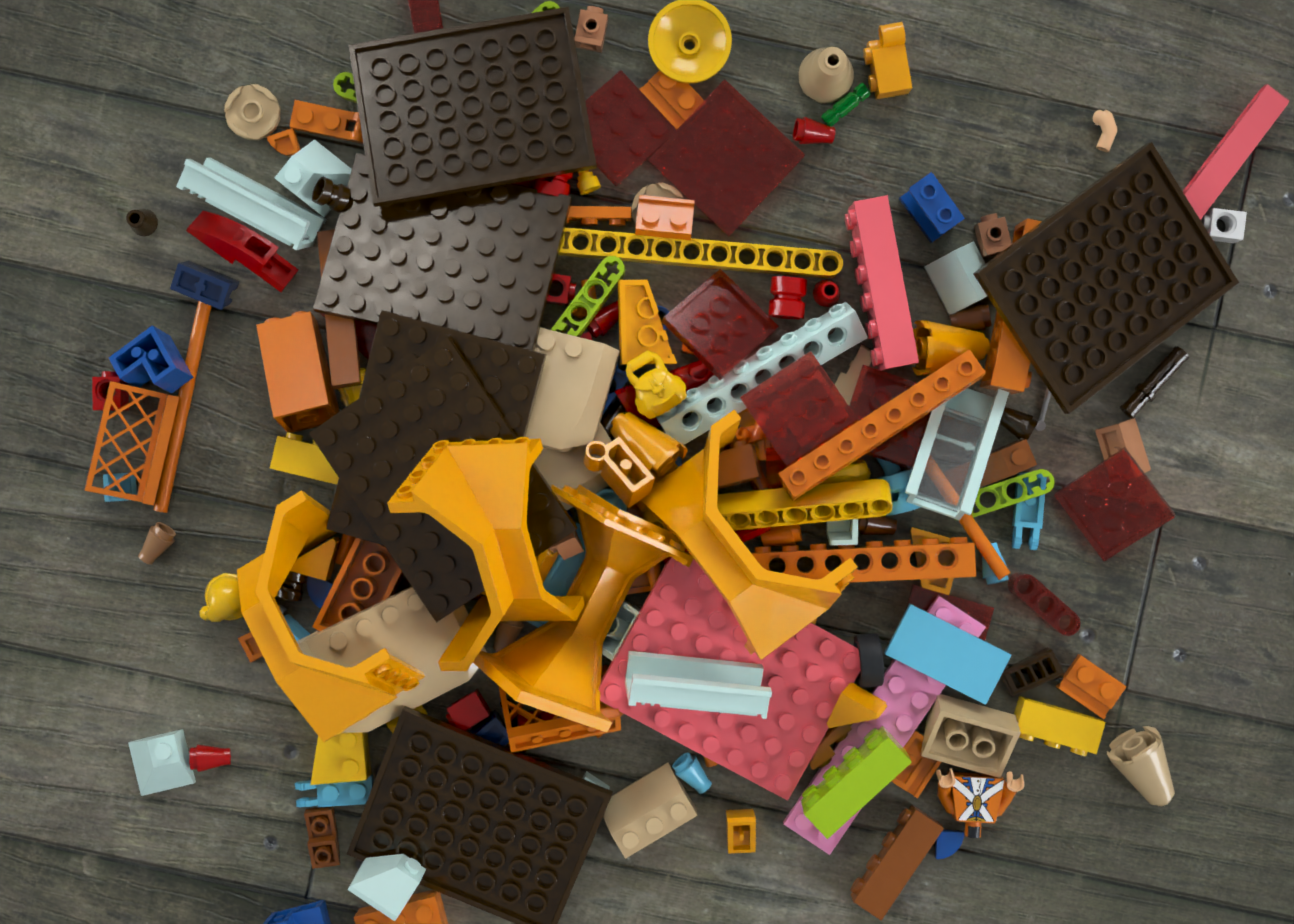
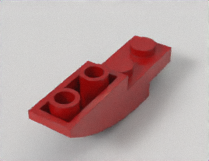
(246, 246)

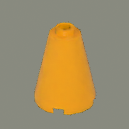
(942, 343)
(649, 444)

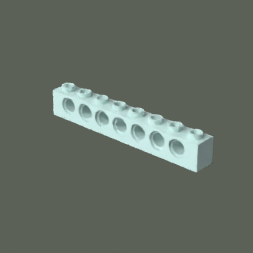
(823, 346)

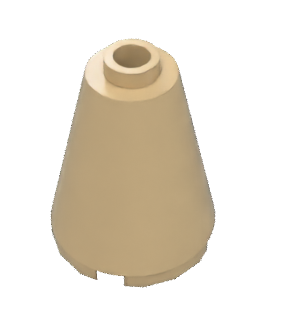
(826, 75)
(1144, 764)

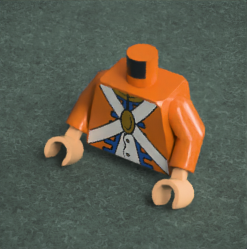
(976, 797)

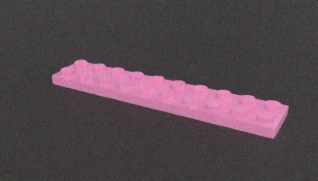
(908, 700)

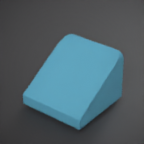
(128, 485)

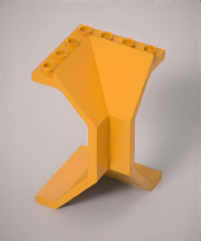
(483, 500)
(765, 602)
(562, 660)
(322, 691)

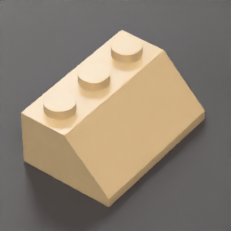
(969, 735)
(648, 810)

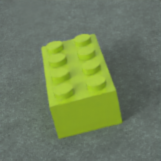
(854, 781)

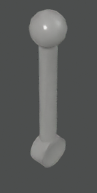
(1041, 424)

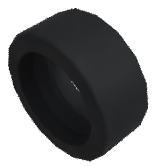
(870, 660)

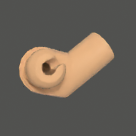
(1108, 127)

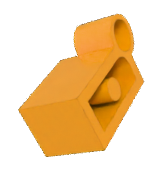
(888, 62)
(620, 470)

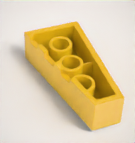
(342, 759)

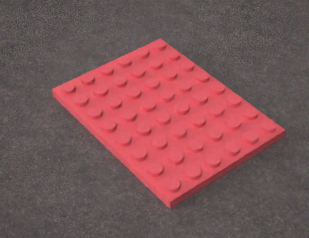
(805, 675)

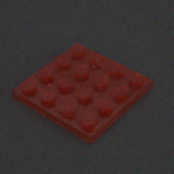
(726, 158)

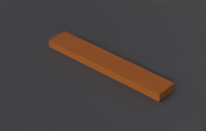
(340, 334)

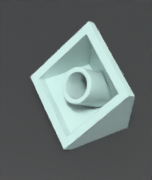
(954, 278)

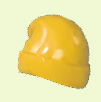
(222, 599)

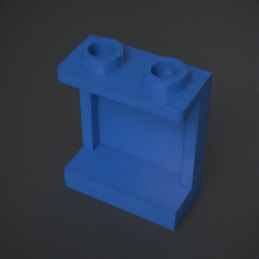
(931, 207)

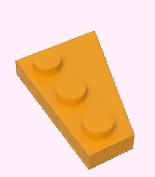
(640, 323)

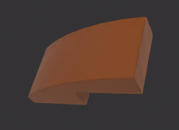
(824, 751)
(323, 837)

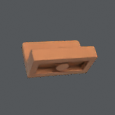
(1122, 435)

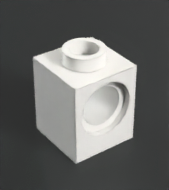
(1233, 221)

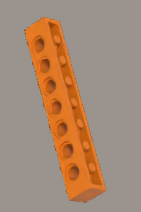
(881, 425)
(961, 566)

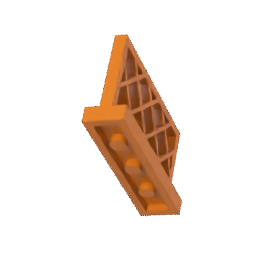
(156, 449)
(543, 733)

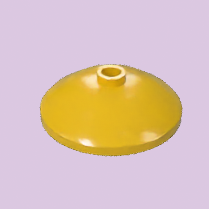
(692, 22)

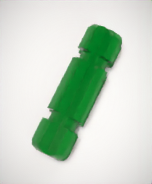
(846, 105)

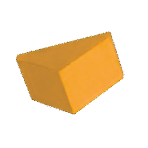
(319, 561)
(855, 706)
(741, 831)

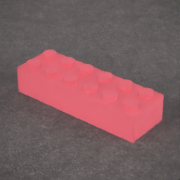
(882, 284)

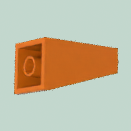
(297, 371)

